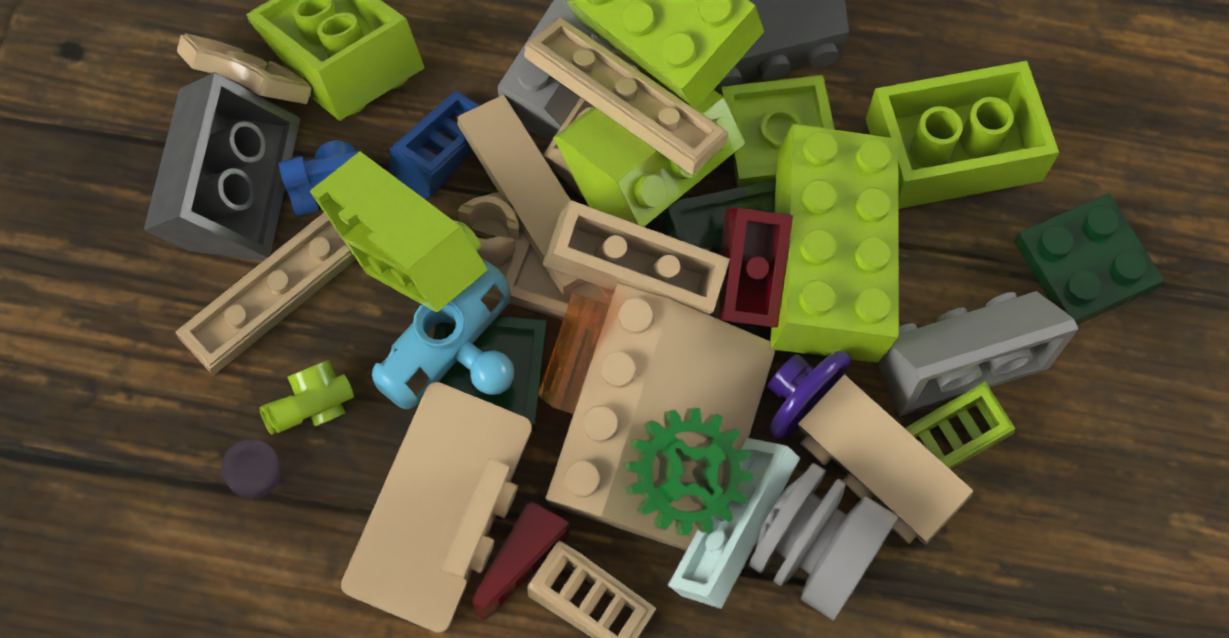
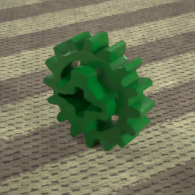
(707, 456)

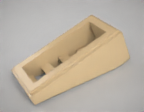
(584, 569)

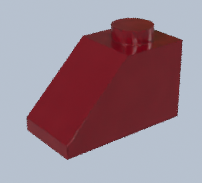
(757, 265)

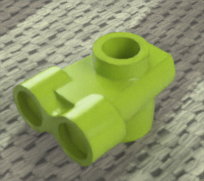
(316, 396)

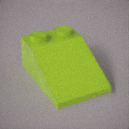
(340, 48)

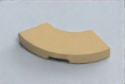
(243, 68)

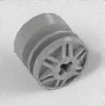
(822, 540)

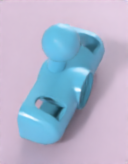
(490, 370)

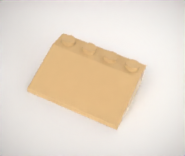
(647, 362)

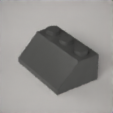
(794, 38)
(221, 171)

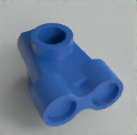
(302, 175)

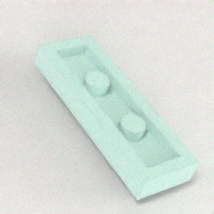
(718, 557)

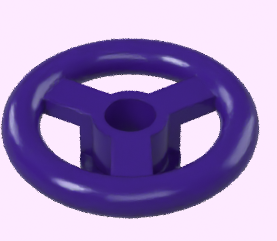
(803, 388)

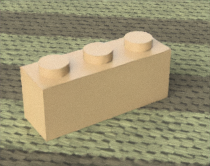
(615, 250)
(883, 461)

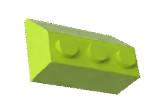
(628, 175)

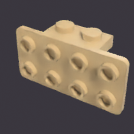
(438, 507)

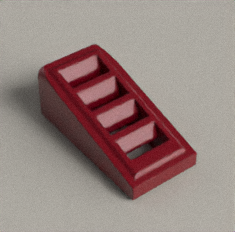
(519, 557)

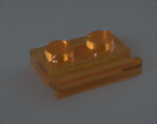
(573, 352)

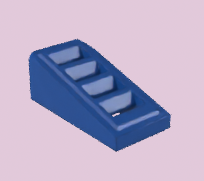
(418, 166)

